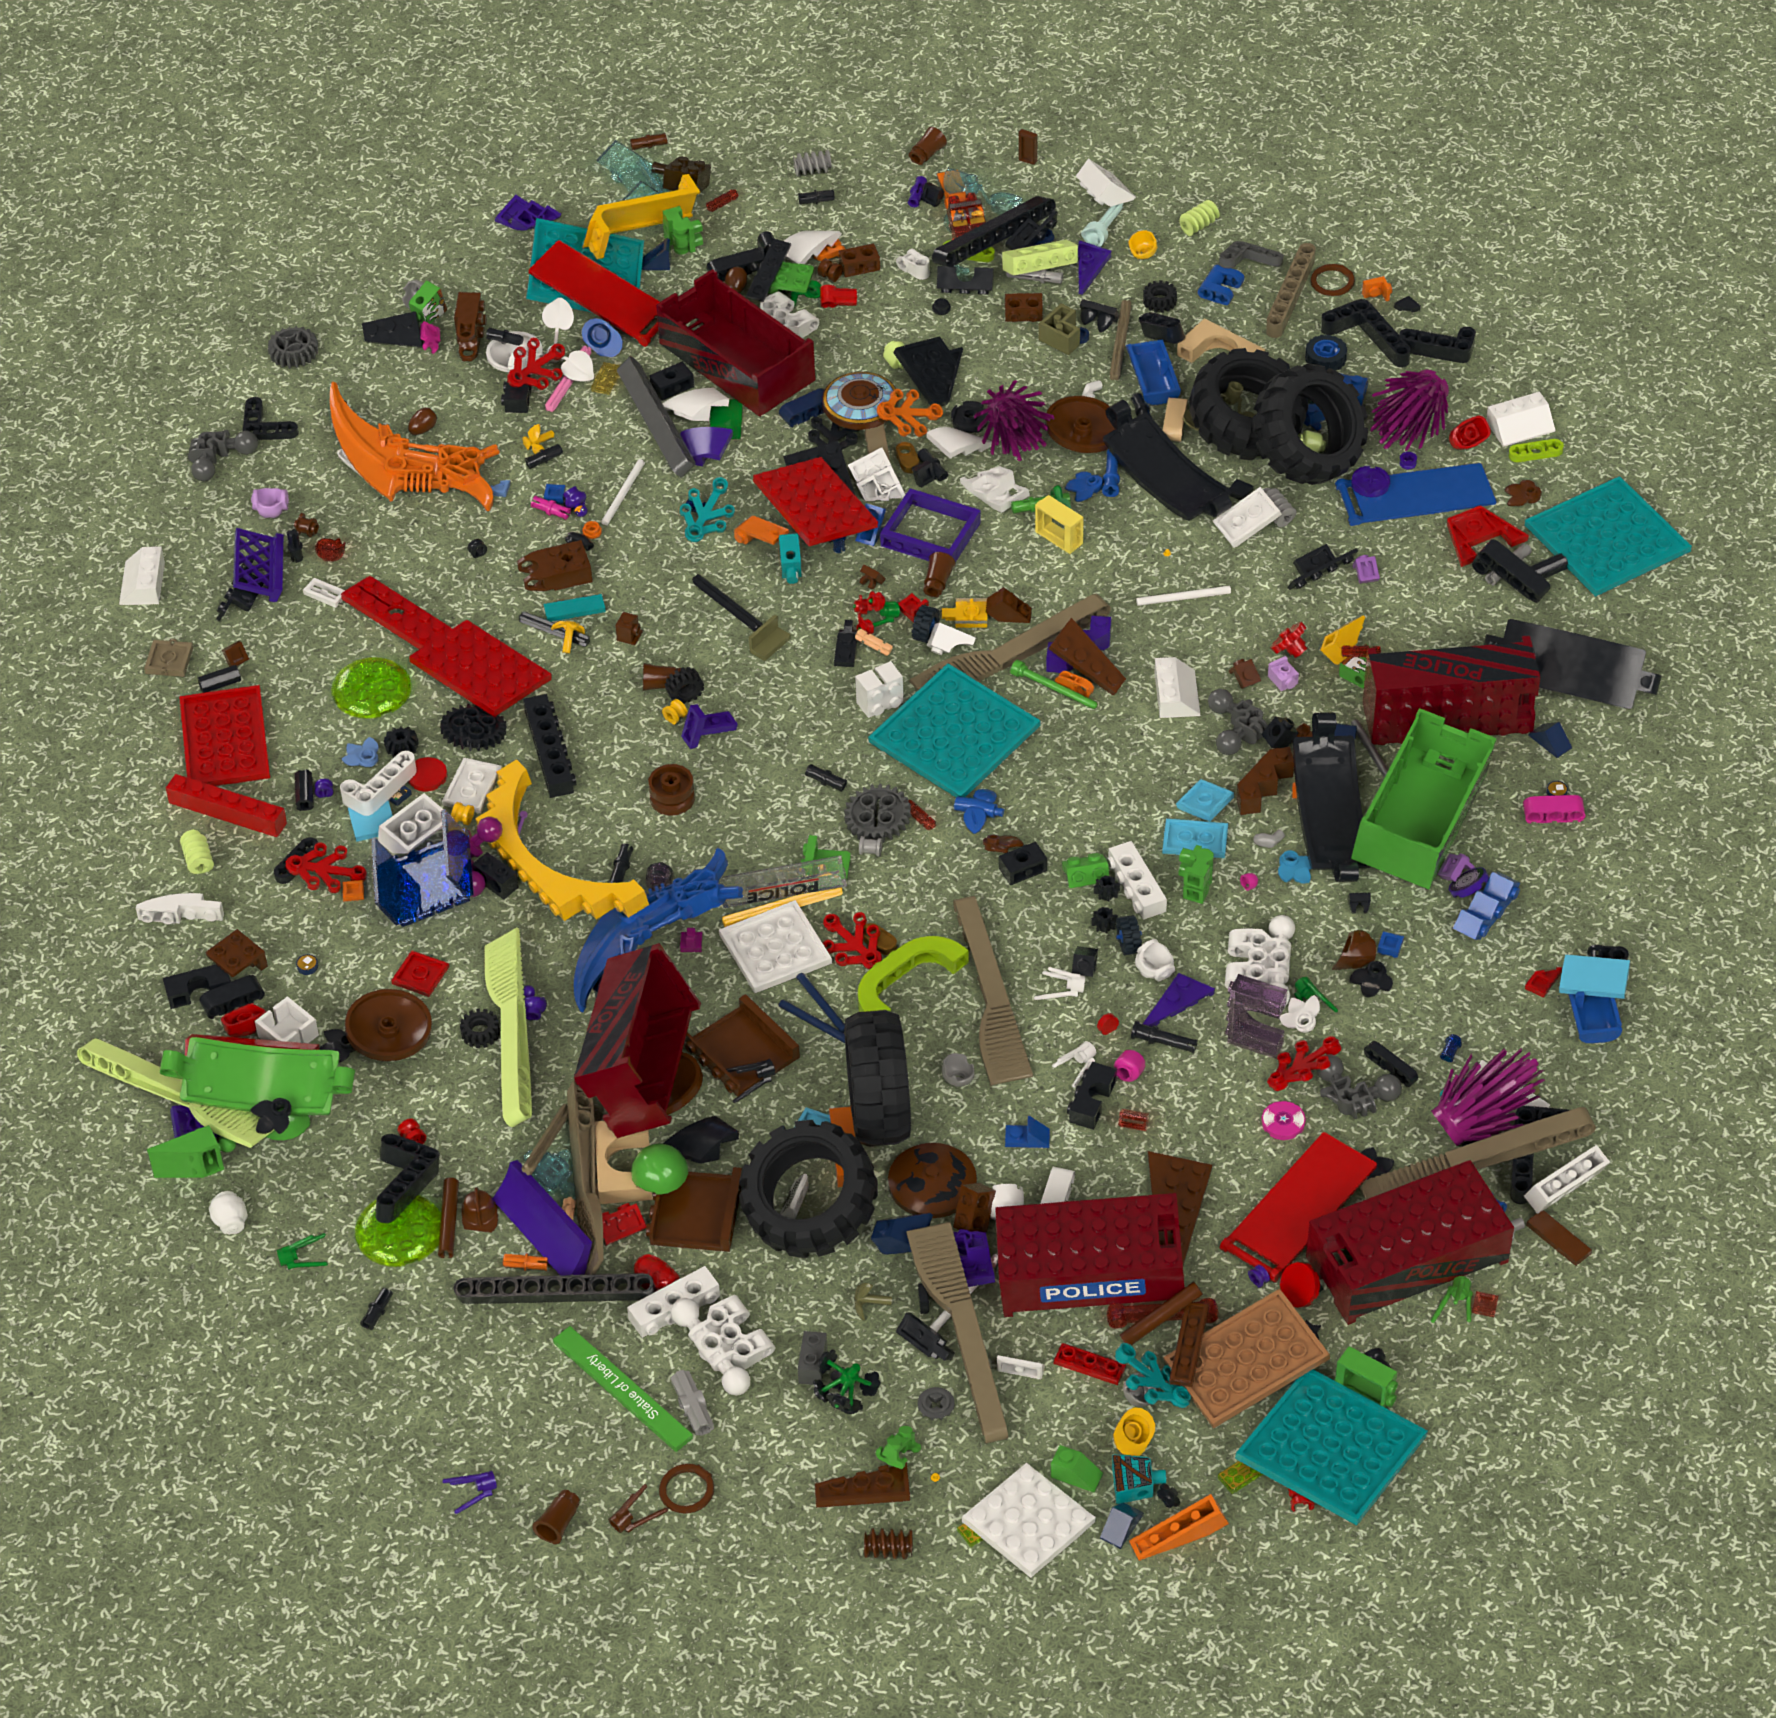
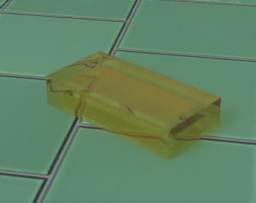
(605, 378)

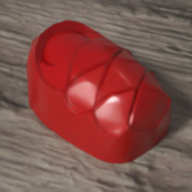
(1469, 433)
(242, 1020)
(658, 1269)

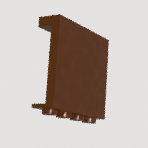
(742, 1039)
(697, 1213)

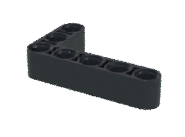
(1364, 314)
(1523, 1166)
(419, 1168)

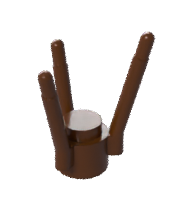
(622, 1518)

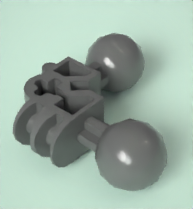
(208, 444)
(1245, 717)
(1361, 1098)

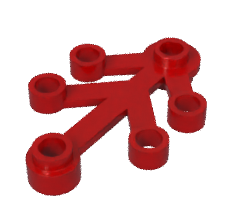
(535, 366)
(323, 868)
(853, 943)
(1280, 1079)

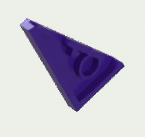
(1091, 261)
(1178, 996)

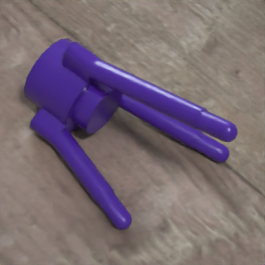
(484, 1482)

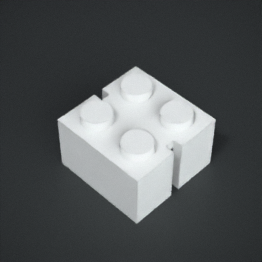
(873, 695)
(292, 1024)

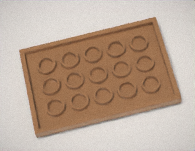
(1252, 1357)

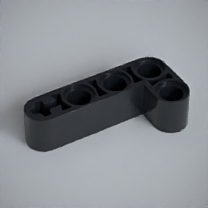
(748, 260)
(1440, 346)
(1512, 570)

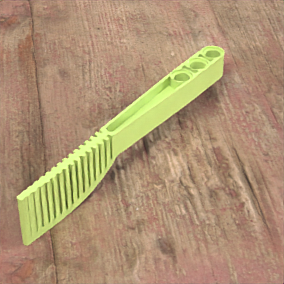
(505, 988)
(129, 1068)

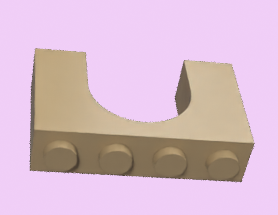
(1209, 336)
(612, 1184)

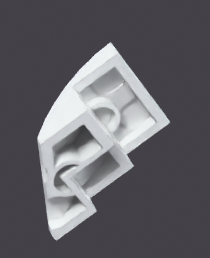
(809, 243)
(696, 403)
(954, 441)
(876, 477)
(992, 485)

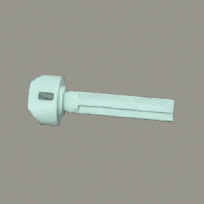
(1096, 232)

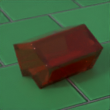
(1133, 1115)

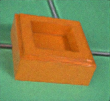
(353, 890)

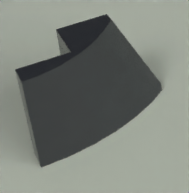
(702, 1139)

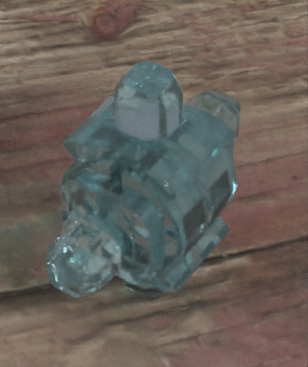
(553, 1172)

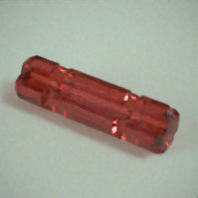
(722, 200)
(1357, 651)
(921, 816)

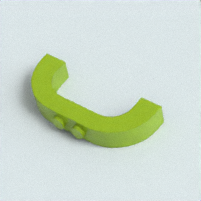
(900, 961)

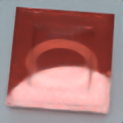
(1485, 1304)

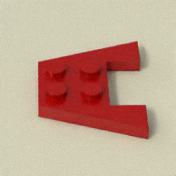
(1477, 527)

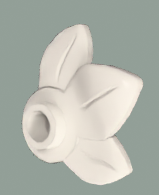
(1301, 1012)

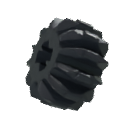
(401, 740)

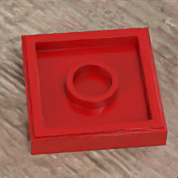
(420, 973)

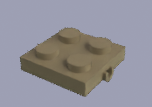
(168, 658)

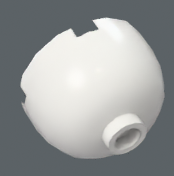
(1006, 1196)

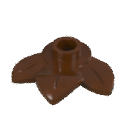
(1523, 493)
(1001, 843)

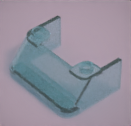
(631, 171)

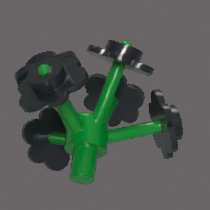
(844, 1380)

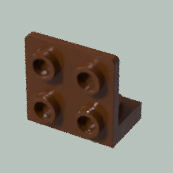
(237, 953)

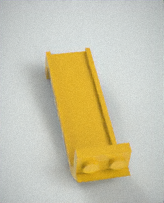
(637, 214)

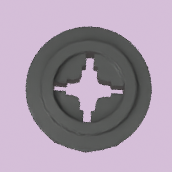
(936, 1395)

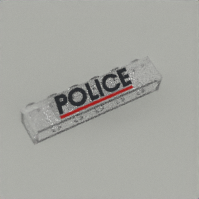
(787, 880)

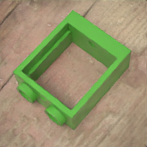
(1370, 1370)

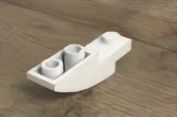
(172, 907)

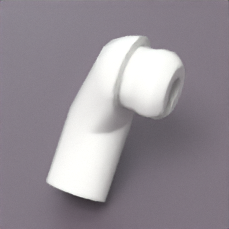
(1091, 387)

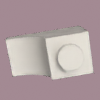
(945, 637)

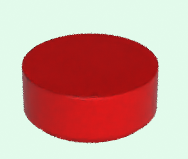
(1107, 1023)

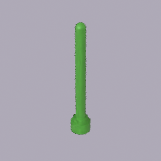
(1020, 669)

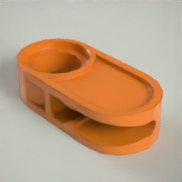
(1075, 683)

